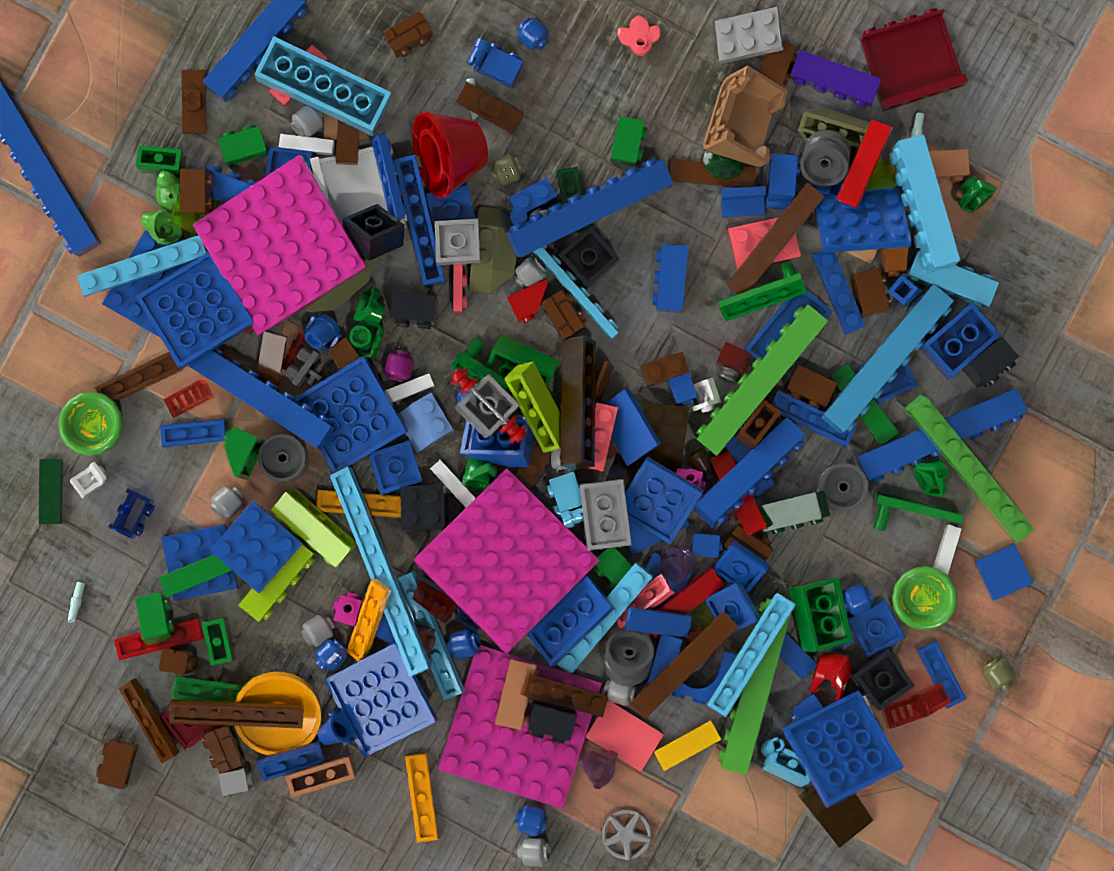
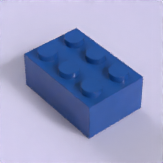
(960, 341)

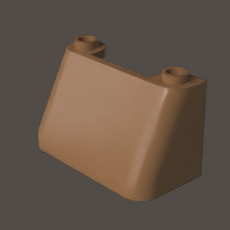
(743, 117)

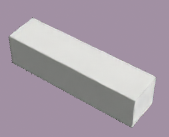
(316, 145)
(410, 388)
(453, 483)
(947, 548)

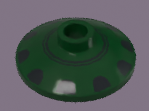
(722, 167)

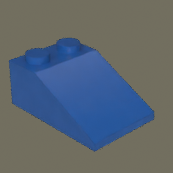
(497, 446)

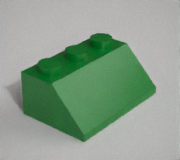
(510, 353)
(242, 451)
(820, 614)

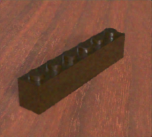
(578, 403)

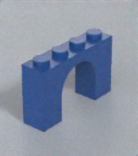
(668, 649)

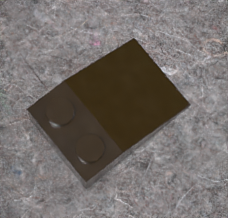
(670, 427)
(840, 820)

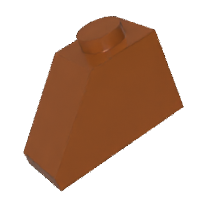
(893, 261)

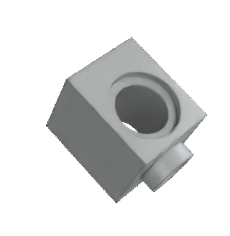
(236, 781)

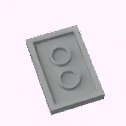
(749, 35)
(605, 514)

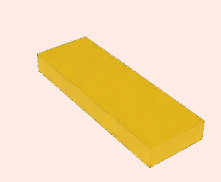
(687, 745)

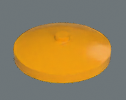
(280, 689)

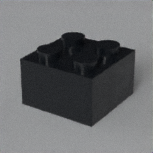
(374, 231)
(589, 258)
(414, 309)
(995, 359)
(424, 508)
(882, 679)
(552, 722)

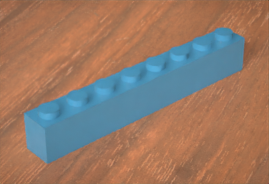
(887, 358)

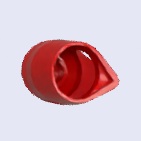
(835, 668)

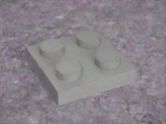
(457, 242)

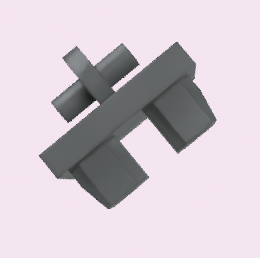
(310, 360)

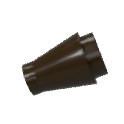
(701, 462)

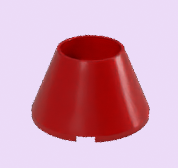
(448, 151)

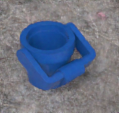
(320, 331)
(336, 729)

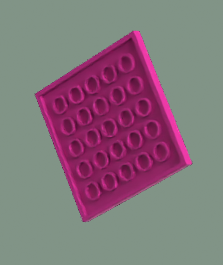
(280, 244)
(506, 560)
(505, 755)

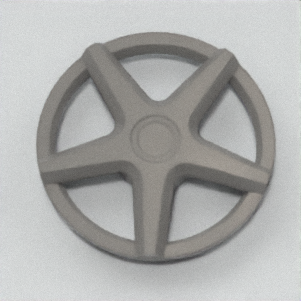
(626, 834)

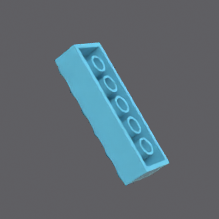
(323, 86)
(924, 204)

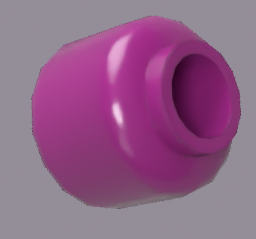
(398, 366)

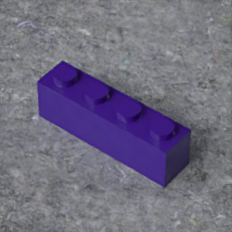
(835, 78)

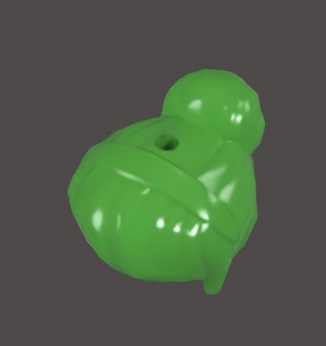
(167, 184)
(159, 220)

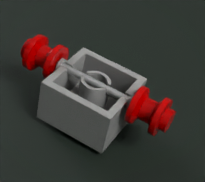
(487, 406)

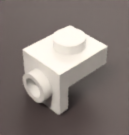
(706, 395)
(89, 480)

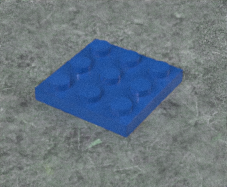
(660, 500)
(256, 546)
(191, 547)

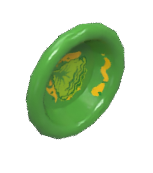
(90, 423)
(924, 598)

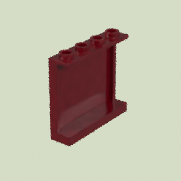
(912, 59)

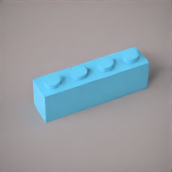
(956, 282)

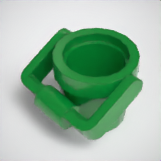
(976, 193)
(369, 307)
(364, 339)
(477, 474)
(931, 475)

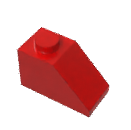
(528, 301)

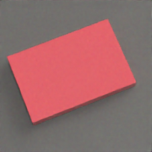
(625, 735)

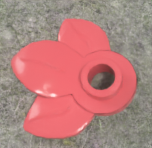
(639, 33)

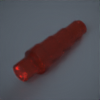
(294, 349)

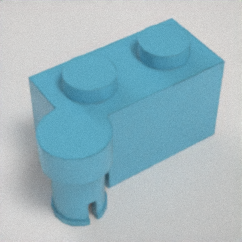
(568, 499)
(783, 763)

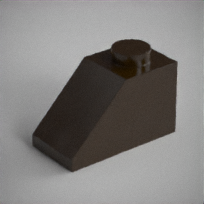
(620, 470)

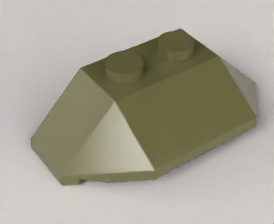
(826, 119)
(496, 252)
(343, 292)

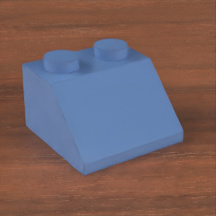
(425, 422)

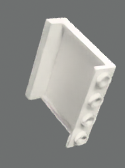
(351, 186)

